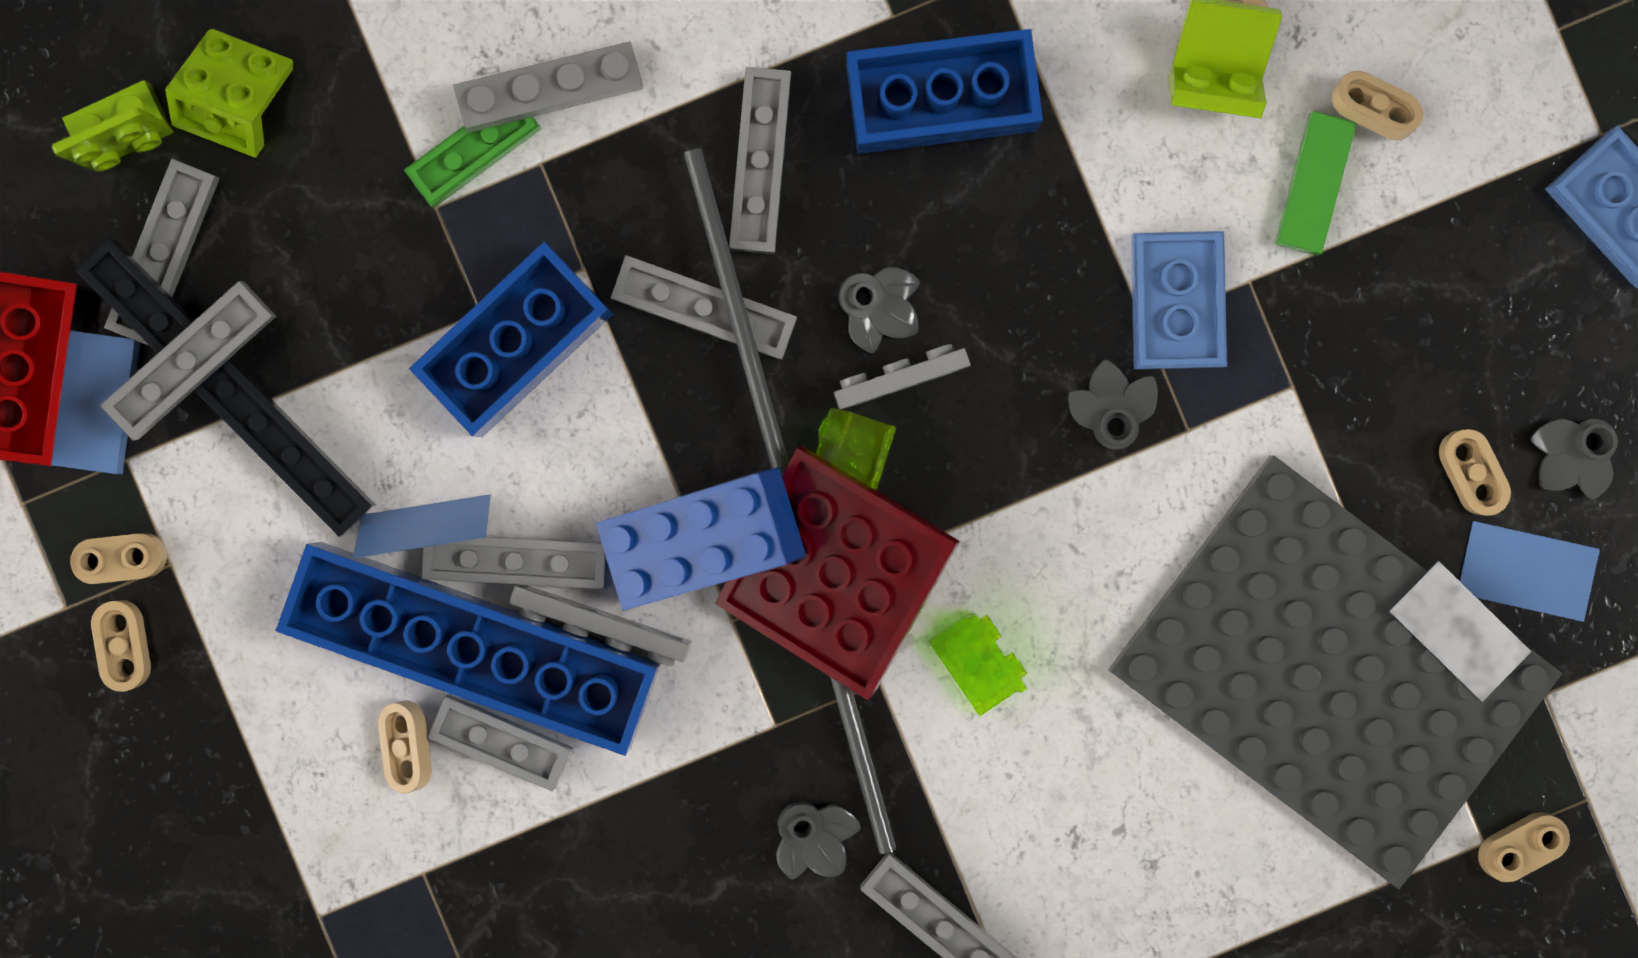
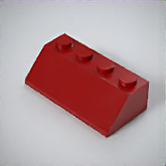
(33, 359)

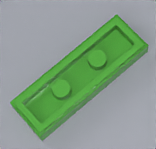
(465, 157)
(1315, 183)

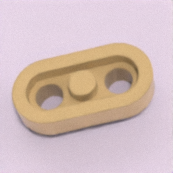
(1375, 104)
(1476, 469)
(116, 558)
(117, 645)
(404, 746)
(1525, 844)

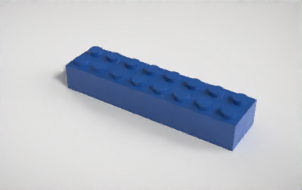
(468, 647)

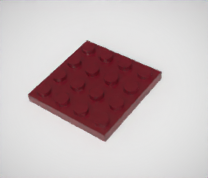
(857, 585)

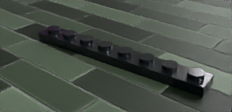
(229, 391)

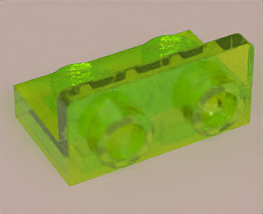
(855, 444)
(978, 663)

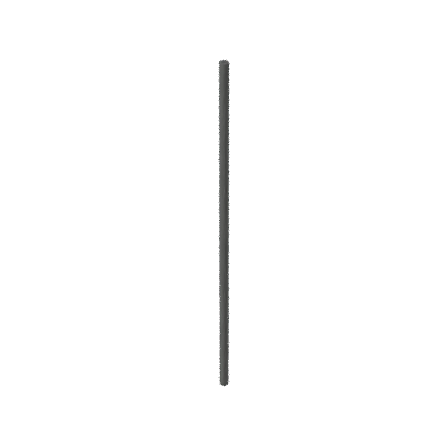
(778, 458)

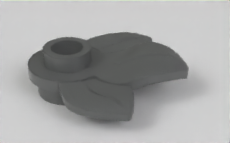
(885, 311)
(1113, 398)
(1571, 461)
(818, 844)

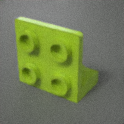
(1223, 57)
(226, 91)
(114, 128)

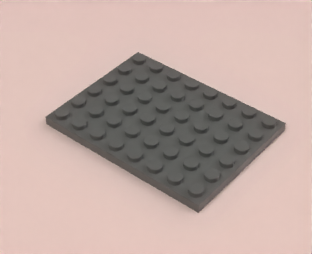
(1308, 683)

